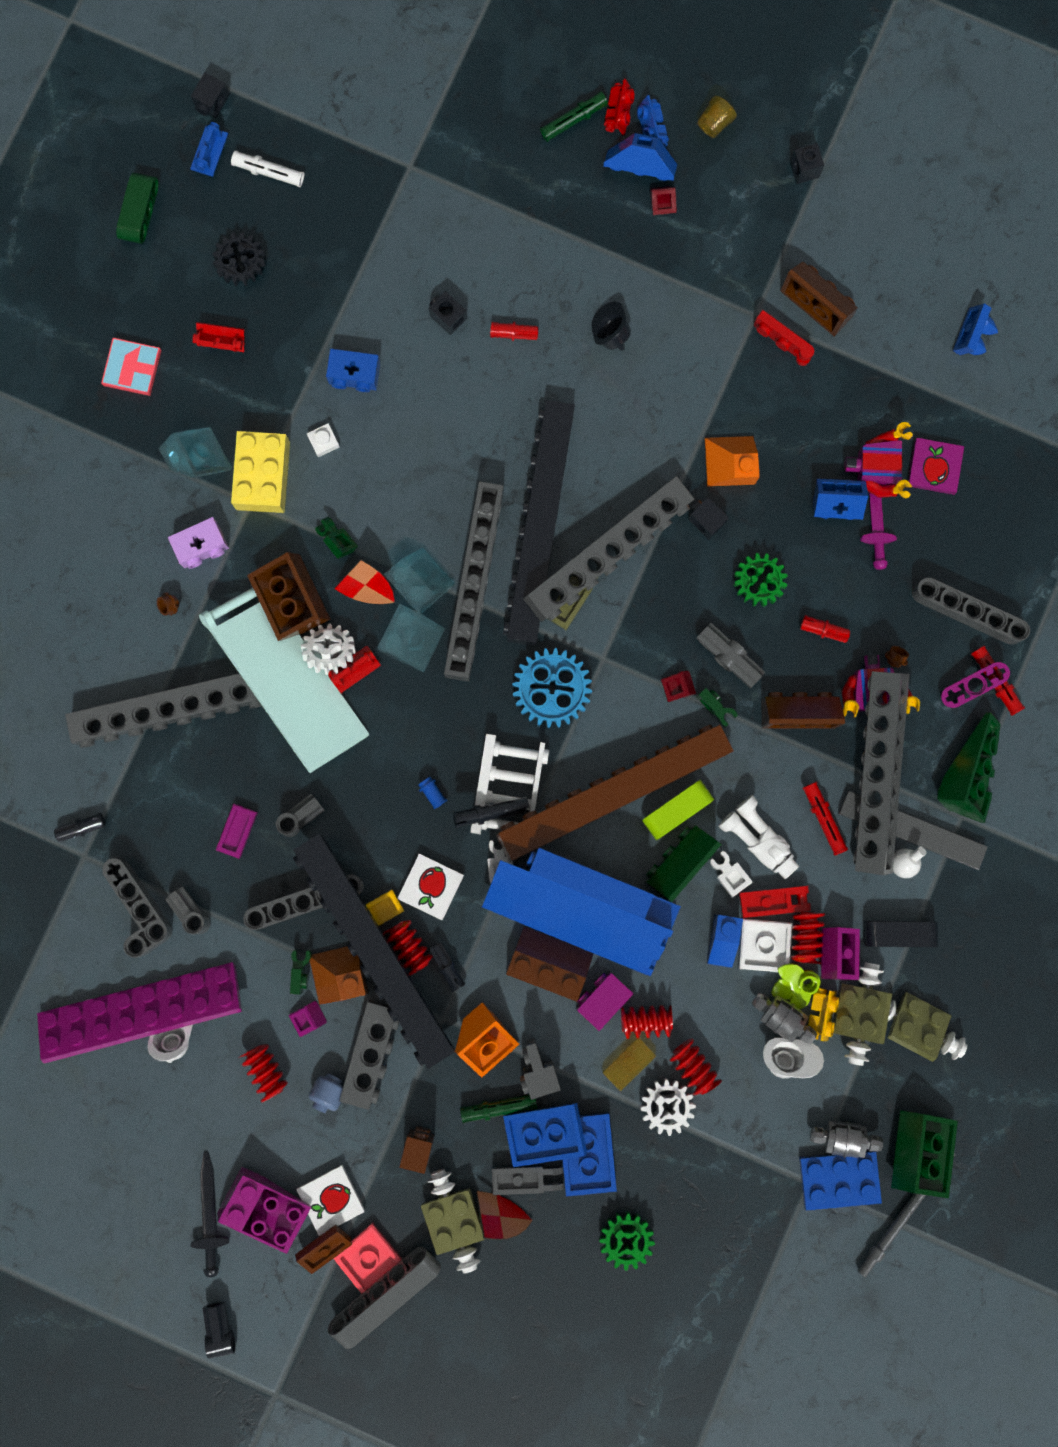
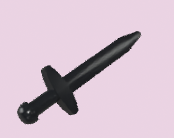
(209, 1240)

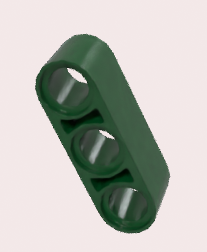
(137, 208)

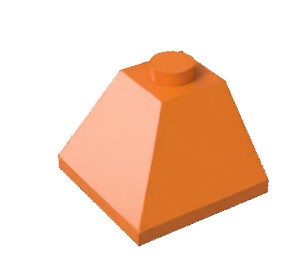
(731, 461)
(483, 1040)

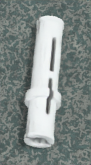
(241, 160)

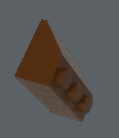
(818, 298)
(288, 596)
(801, 711)
(550, 963)

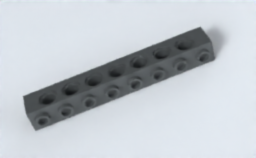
(672, 493)
(474, 581)
(81, 722)
(891, 762)

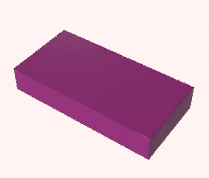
(236, 831)

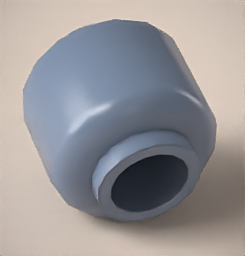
(326, 1093)

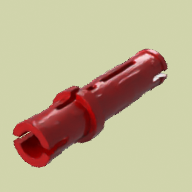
(1004, 690)
(838, 845)

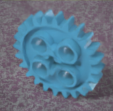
(553, 665)

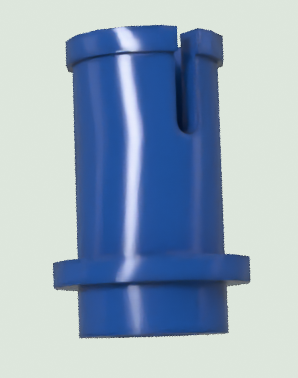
(432, 792)

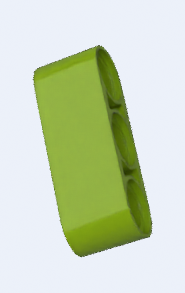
(678, 809)

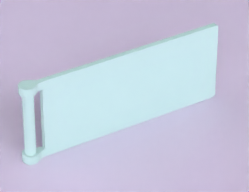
(297, 698)

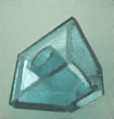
(194, 453)

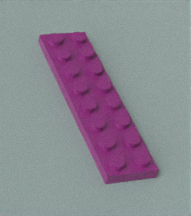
(138, 1012)

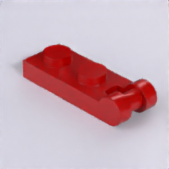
(784, 338)
(773, 901)

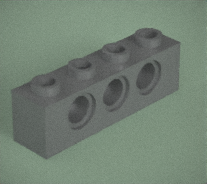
(353, 1092)

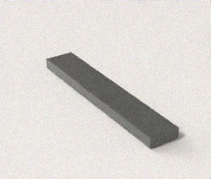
(925, 835)

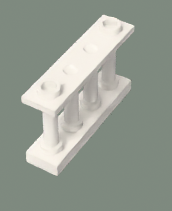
(490, 773)

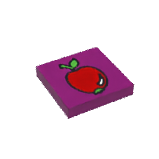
(935, 466)

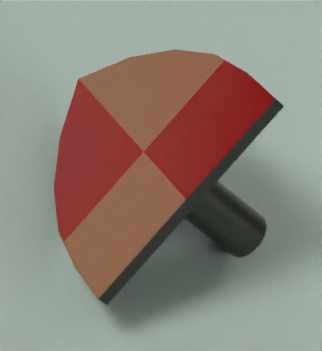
(366, 584)
(500, 1217)

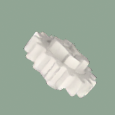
(328, 649)
(675, 1097)

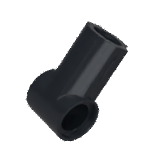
(218, 1337)

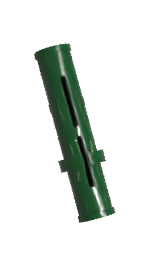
(581, 111)
(497, 1108)

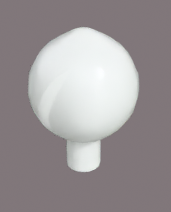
(908, 862)

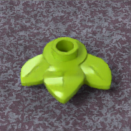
(792, 985)

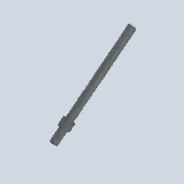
(876, 1252)

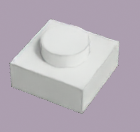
(323, 440)

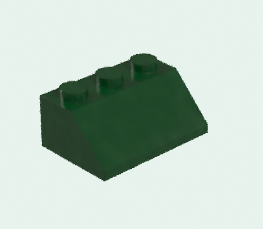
(681, 862)
(924, 1154)

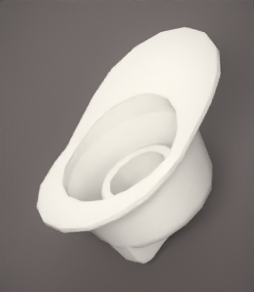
(170, 1044)
(792, 1058)

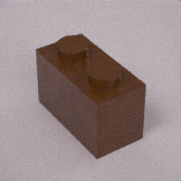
(417, 1150)

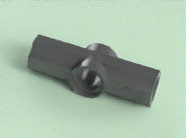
(730, 655)

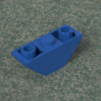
(642, 156)

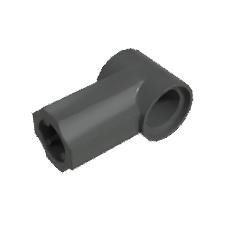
(302, 815)
(187, 910)

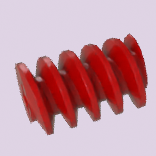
(807, 937)
(408, 947)
(647, 1021)
(695, 1067)
(264, 1072)

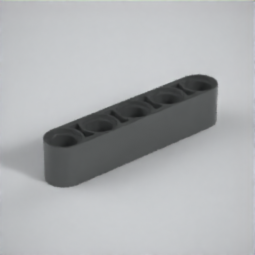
(982, 611)
(292, 907)
(384, 1297)

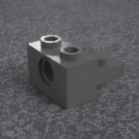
(541, 1076)

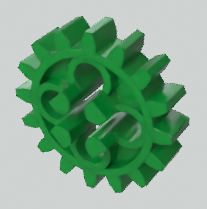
(774, 578)

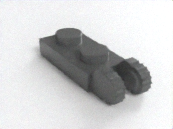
(524, 1179)

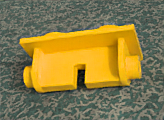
(826, 1005)

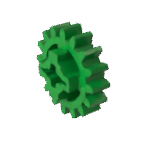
(618, 1248)

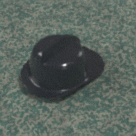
(611, 326)

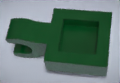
(337, 540)
(711, 701)
(299, 979)

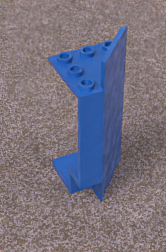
(584, 909)

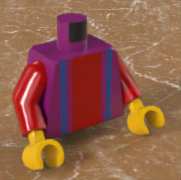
(881, 463)
(856, 692)

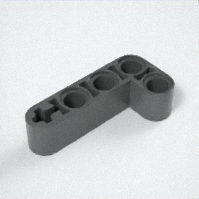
(133, 904)

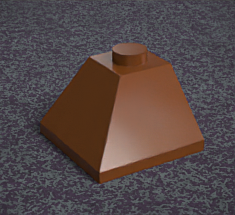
(338, 975)

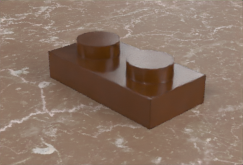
(323, 1249)

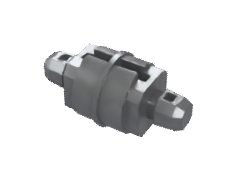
(784, 1018)
(846, 1139)

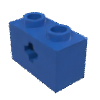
(343, 363)
(840, 499)

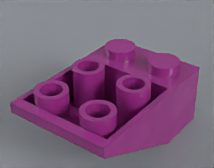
(263, 1210)

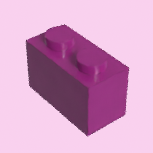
(840, 953)
(603, 1000)

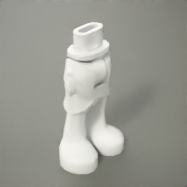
(769, 848)

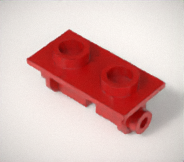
(620, 97)
(219, 337)
(363, 664)

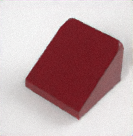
(663, 200)
(678, 686)

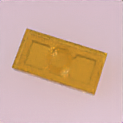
(629, 1064)

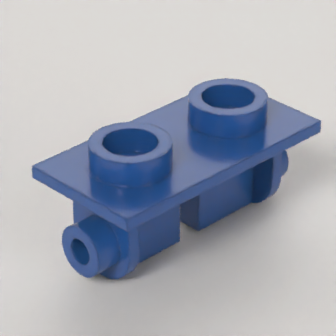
(650, 114)
(209, 150)

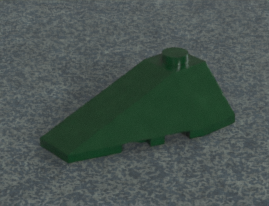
(967, 779)

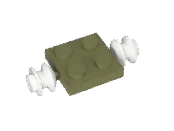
(863, 1013)
(923, 1029)
(453, 1221)

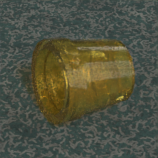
(716, 116)

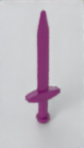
(878, 537)

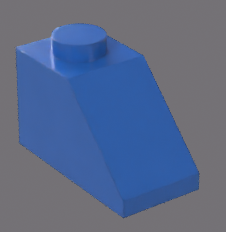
(724, 940)

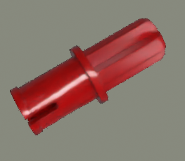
(513, 331)
(825, 629)

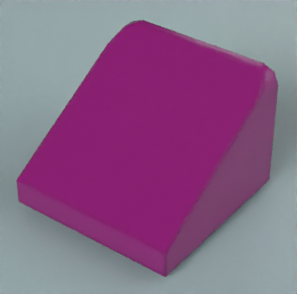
(308, 1018)

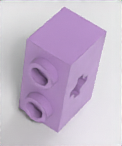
(185, 543)

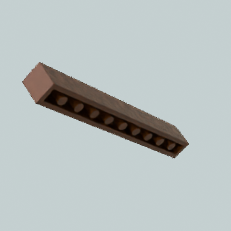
(613, 793)

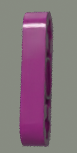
(989, 670)

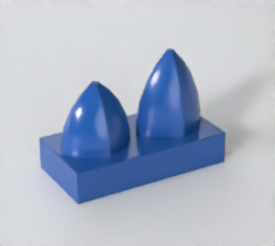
(975, 323)

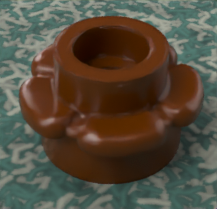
(167, 604)
(897, 656)

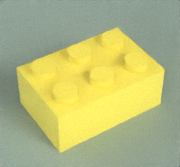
(260, 472)

